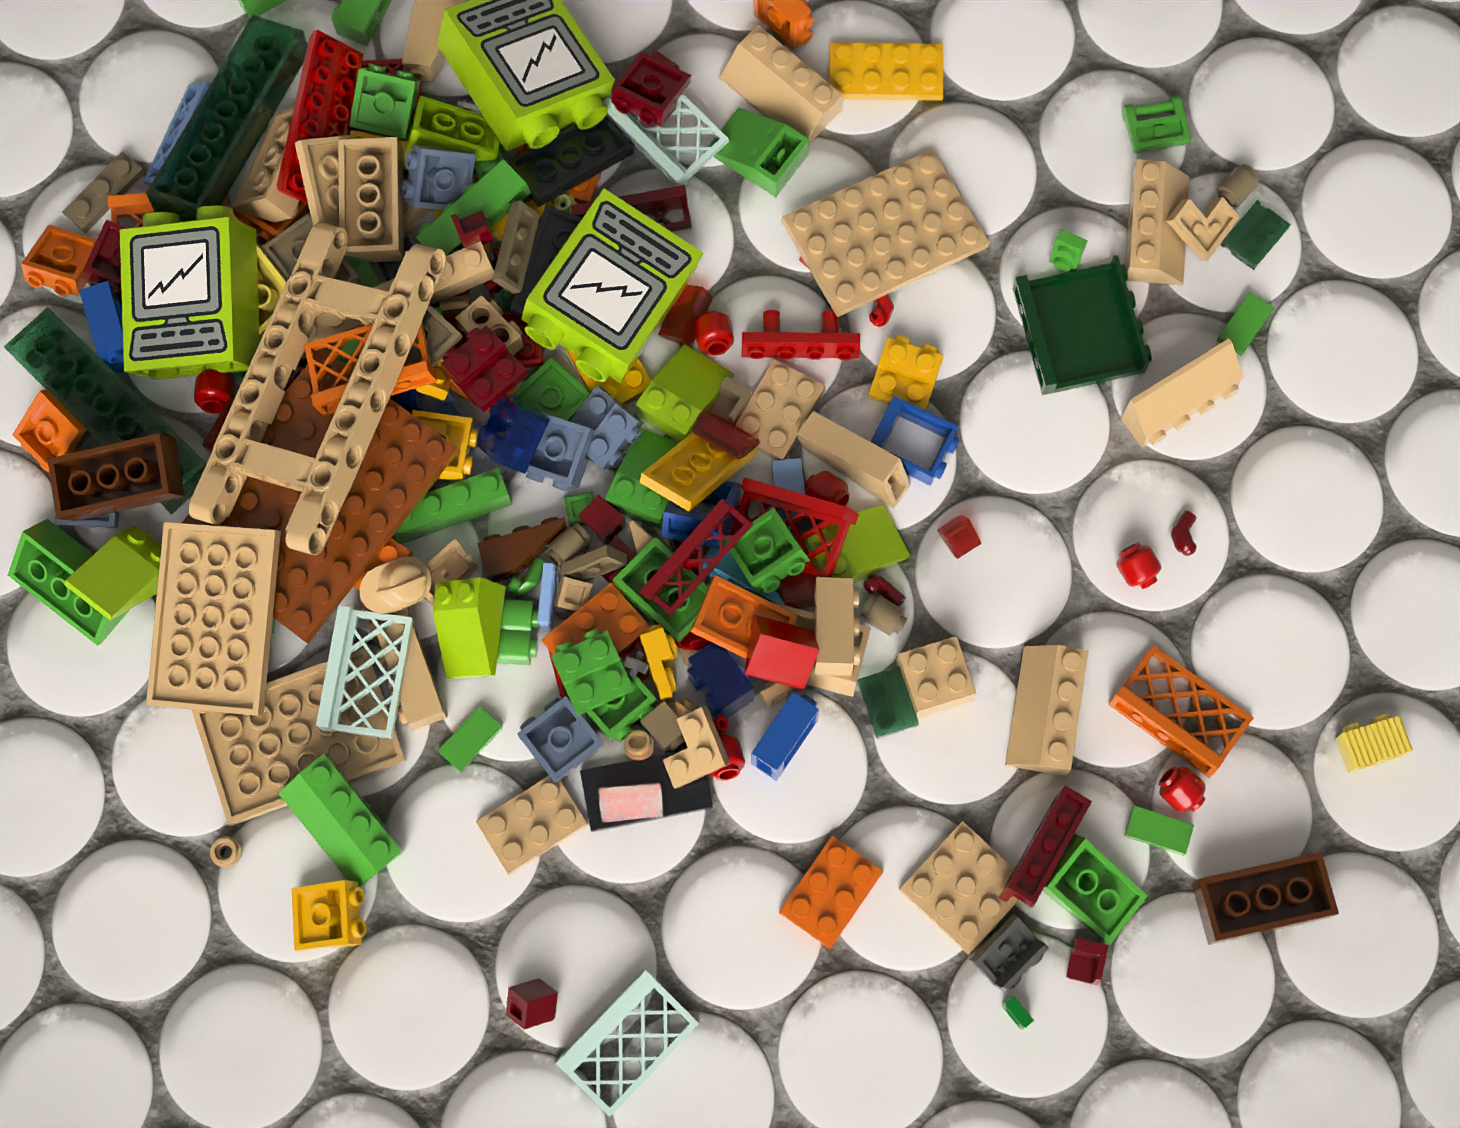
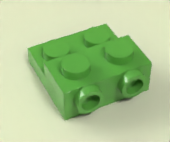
(384, 101)
(768, 553)
(591, 671)
(621, 713)

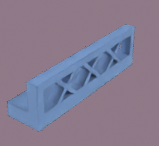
(186, 108)

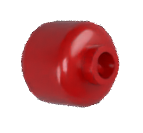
(714, 333)
(212, 390)
(828, 488)
(1138, 565)
(735, 755)
(1182, 789)

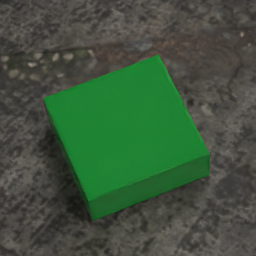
(1017, 1013)

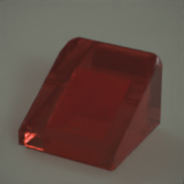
(959, 536)

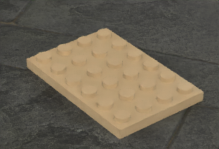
(885, 232)
(213, 618)
(262, 754)

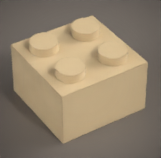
(936, 676)

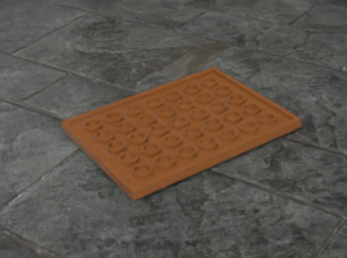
(390, 483)

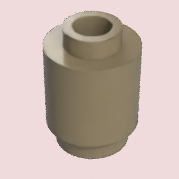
(1238, 185)
(568, 543)
(884, 615)

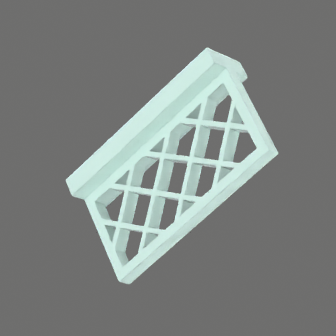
(660, 155)
(338, 669)
(606, 1022)

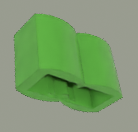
(516, 633)

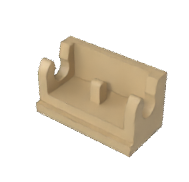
(449, 565)

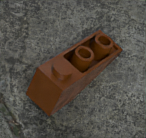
(515, 552)

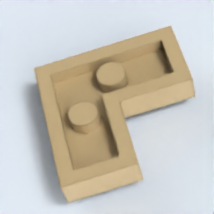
(1203, 231)
(704, 749)

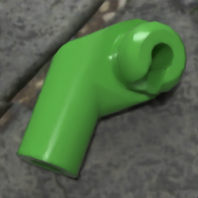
(530, 581)

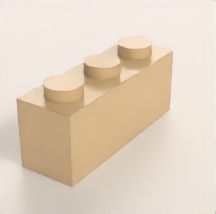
(835, 626)

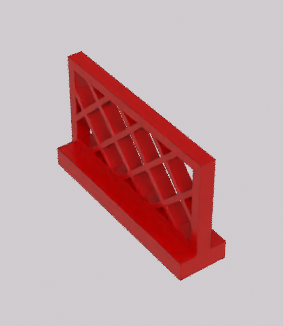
(804, 506)

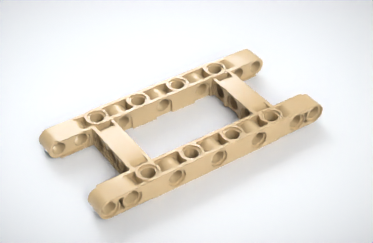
(330, 475)

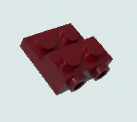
(650, 89)
(105, 258)
(483, 368)

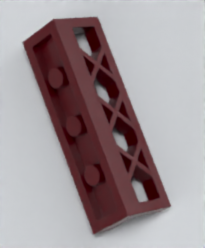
(651, 203)
(686, 551)
(1046, 847)

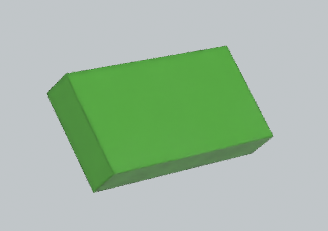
(1246, 322)
(470, 739)
(1159, 830)

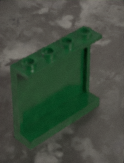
(1081, 327)

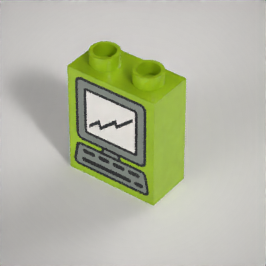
(525, 68)
(609, 288)
(189, 294)

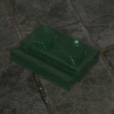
(1255, 235)
(887, 702)

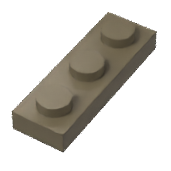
(93, 200)
(516, 247)

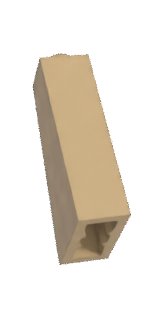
(421, 52)
(855, 458)

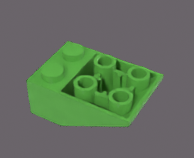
(762, 149)

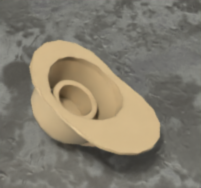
(395, 585)

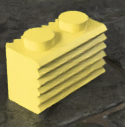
(1373, 743)

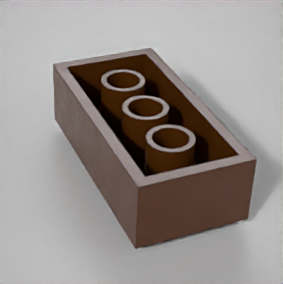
(116, 477)
(1265, 898)

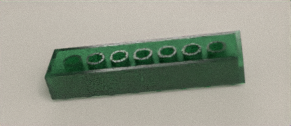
(229, 119)
(95, 392)

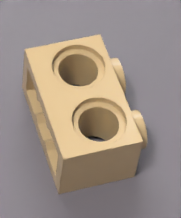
(496, 322)

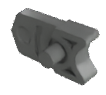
(636, 664)

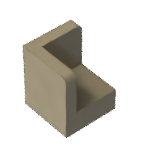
(731, 400)

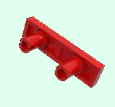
(800, 345)

